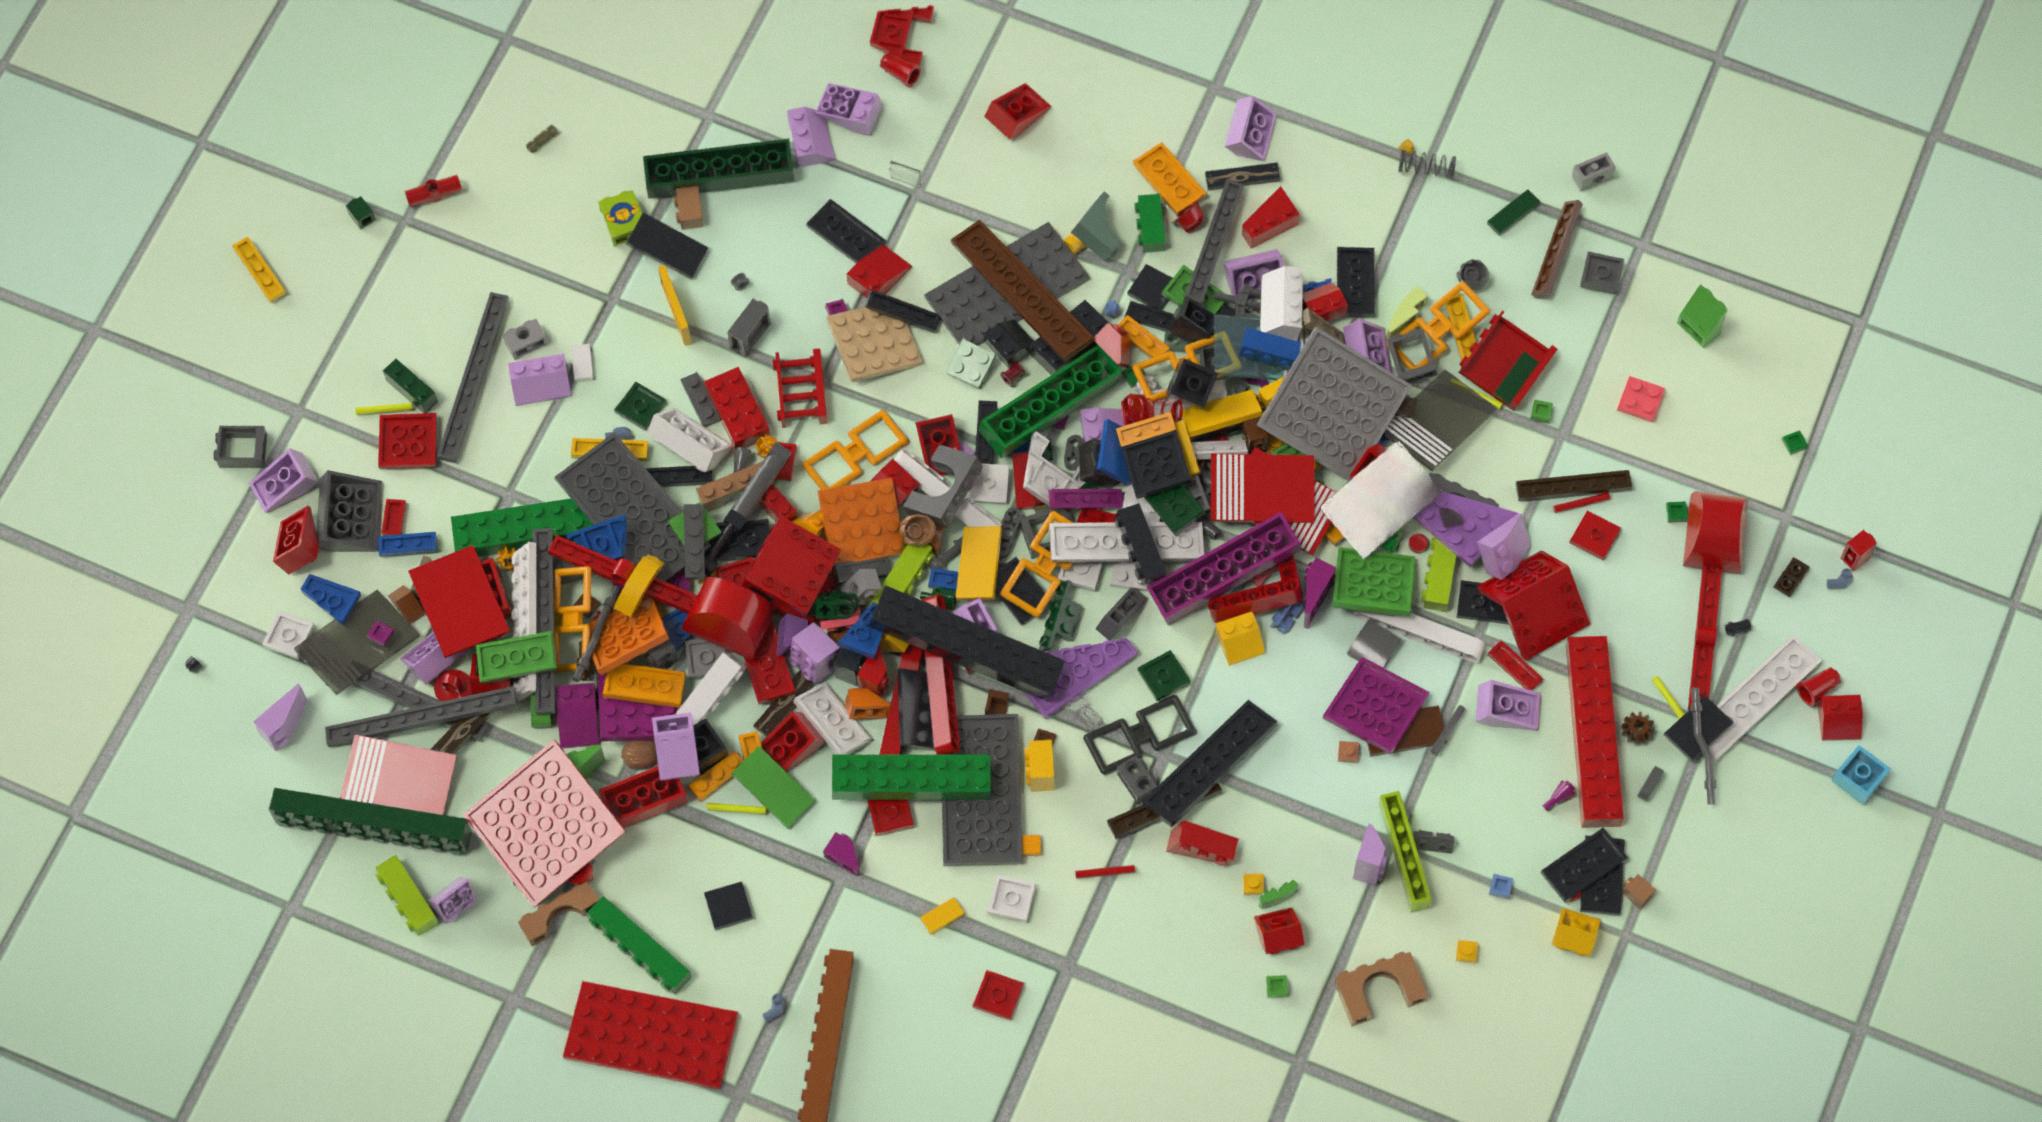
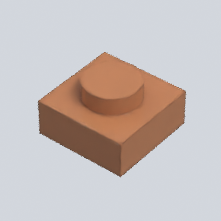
(1348, 751)

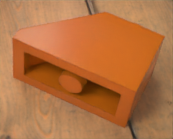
(865, 704)

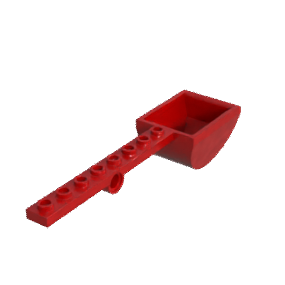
(1716, 546)
(719, 613)

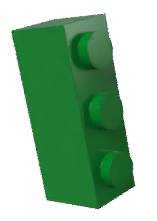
(1150, 223)

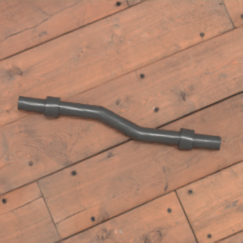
(583, 662)
(1710, 783)

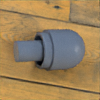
(623, 433)

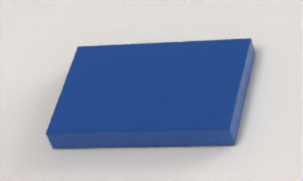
(1111, 457)

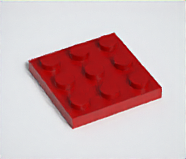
(407, 441)

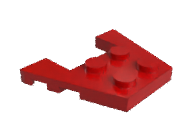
(893, 28)

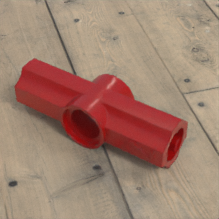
(443, 187)

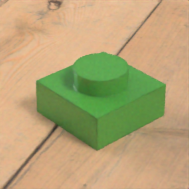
(1541, 411)
(1276, 986)

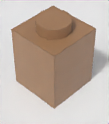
(1638, 891)

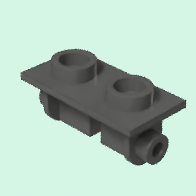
(1440, 843)

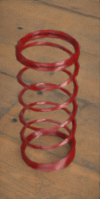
(1130, 415)

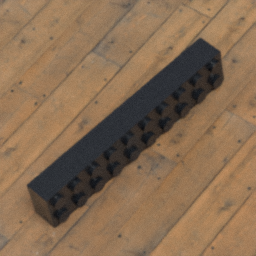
(966, 643)

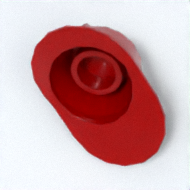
(1191, 218)

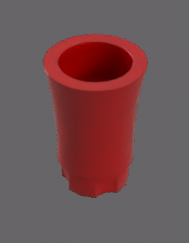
(900, 69)
(1818, 685)

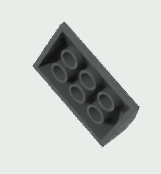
(348, 513)

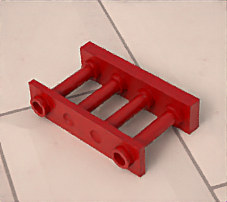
(817, 394)

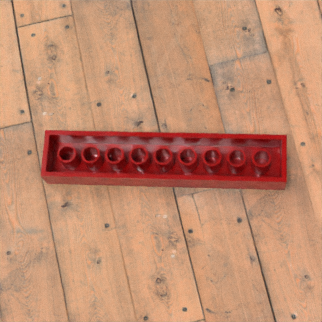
(1594, 732)

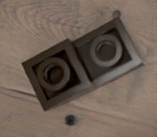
(1791, 577)

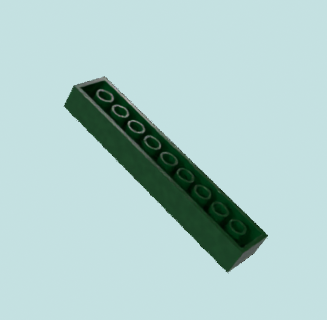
(370, 821)

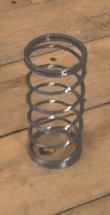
(1452, 164)

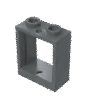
(749, 327)
(1418, 373)
(225, 432)
(1027, 521)

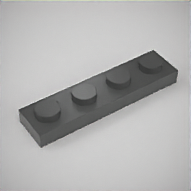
(693, 541)

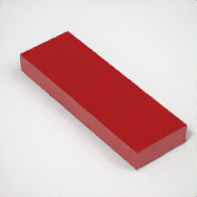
(1023, 498)
(1515, 666)

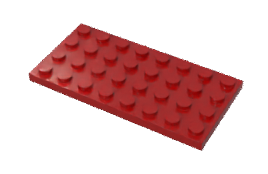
(650, 1035)

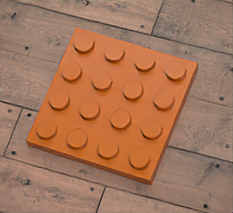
(862, 520)
(628, 636)

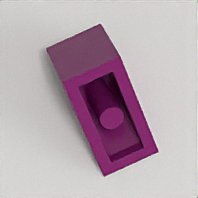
(842, 853)

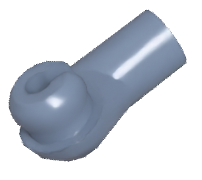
(1842, 581)
(777, 1008)

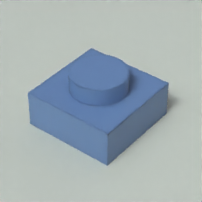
(1500, 886)

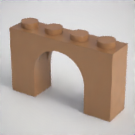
(1399, 969)

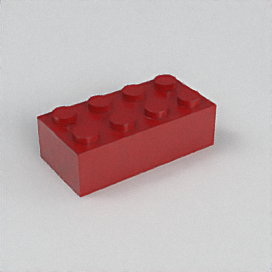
(737, 408)
(642, 797)

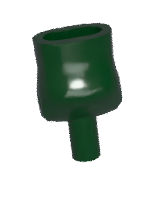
(948, 595)

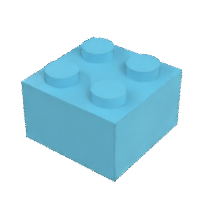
(1861, 774)

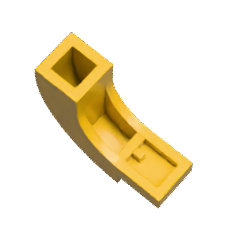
(638, 584)

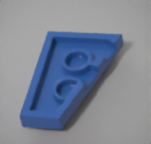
(331, 597)
(860, 637)

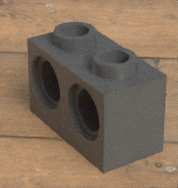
(661, 656)
(1133, 781)

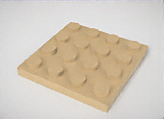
(872, 343)

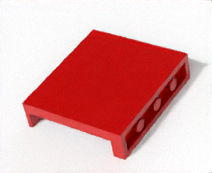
(1497, 354)

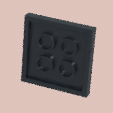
(1156, 464)

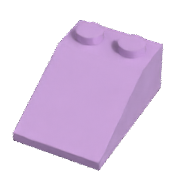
(1093, 420)
(283, 480)
(1504, 547)
(1507, 706)
(280, 720)

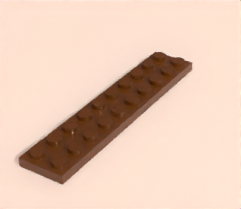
(1022, 290)

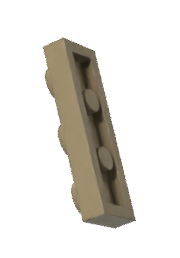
(1313, 320)

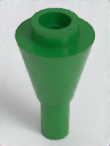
(1391, 545)

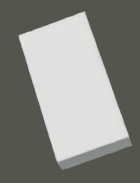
(582, 362)

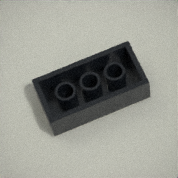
(1090, 320)

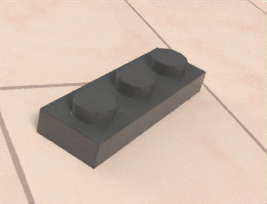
(700, 399)
(845, 570)

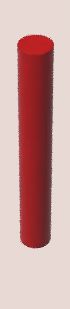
(1581, 502)
(1105, 871)

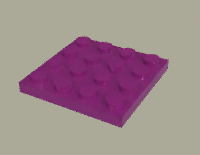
(1376, 705)
(627, 719)

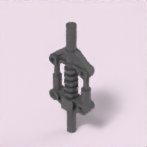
(1241, 301)

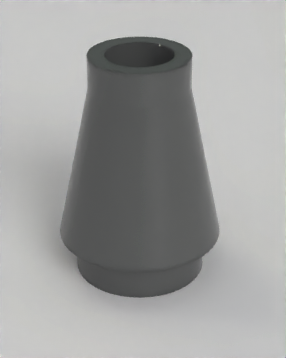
(741, 458)

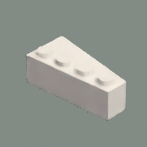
(713, 687)

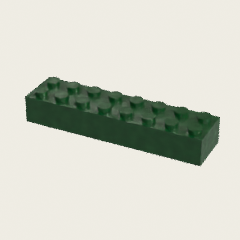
(719, 168)

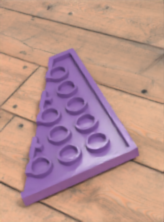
(1478, 521)
(1083, 669)

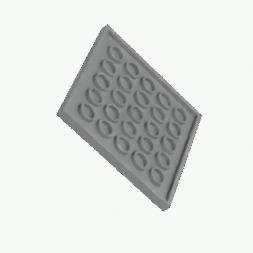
(1333, 403)

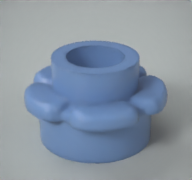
(1111, 308)

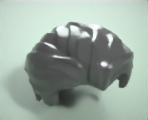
(1473, 273)

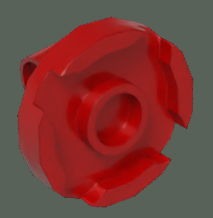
(452, 685)

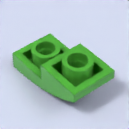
(1273, 897)

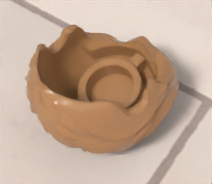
(917, 530)
(639, 754)

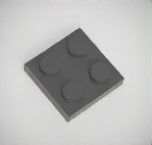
(1602, 272)

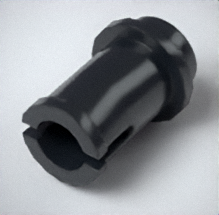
(1737, 627)

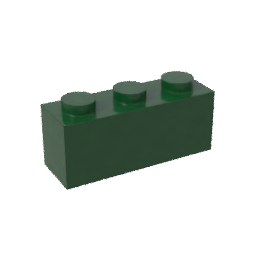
(410, 386)

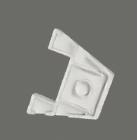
(1043, 475)

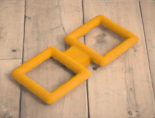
(1441, 325)
(1137, 368)
(856, 451)
(1042, 567)
(572, 614)

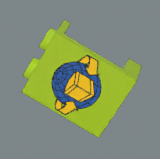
(620, 215)

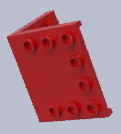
(791, 565)
(1538, 602)

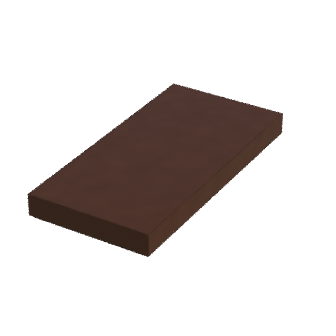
(1421, 733)

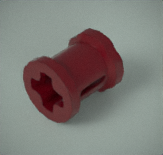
(1012, 373)

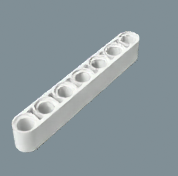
(936, 485)
(1428, 633)

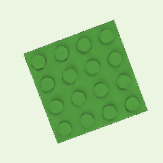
(1375, 584)

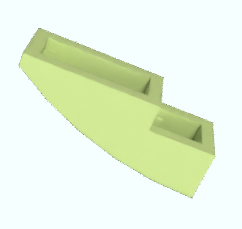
(1407, 311)

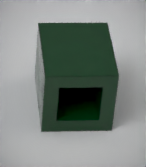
(360, 212)

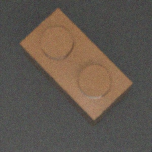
(689, 208)

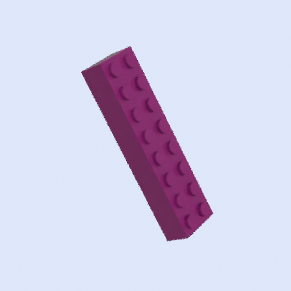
(1224, 568)

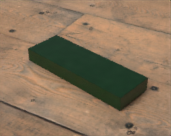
(1513, 212)
(1516, 378)

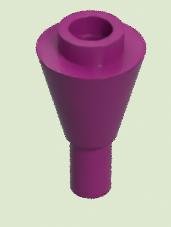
(1561, 793)

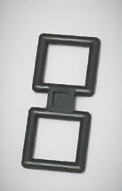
(1139, 733)

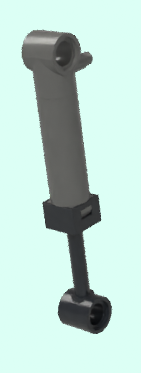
(748, 500)

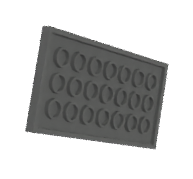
(973, 307)
(615, 483)
(987, 829)

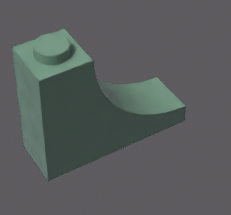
(1095, 230)

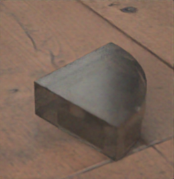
(1449, 517)

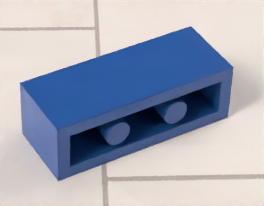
(1269, 348)

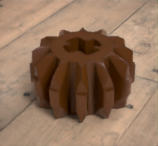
(1635, 734)

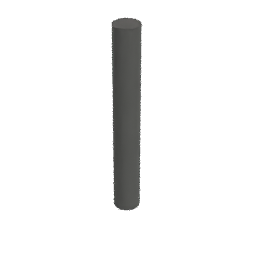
(1447, 730)

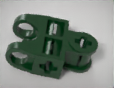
(832, 604)

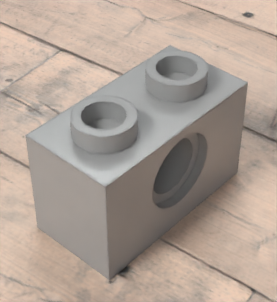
(1593, 171)
(519, 347)
(863, 584)

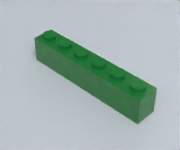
(639, 945)

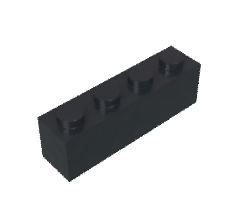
(1140, 544)

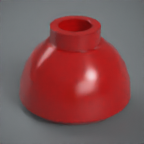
(583, 875)

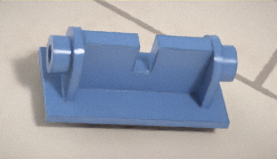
(1281, 618)

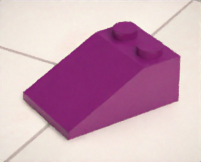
(1319, 580)
(577, 715)

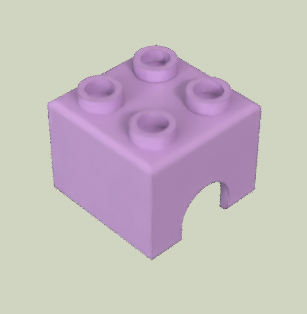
(813, 653)

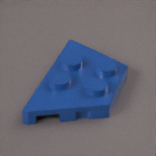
(604, 538)

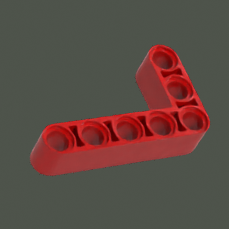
(1260, 598)

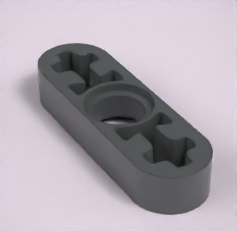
(1008, 541)

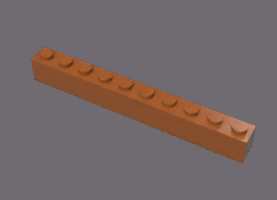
(827, 1036)

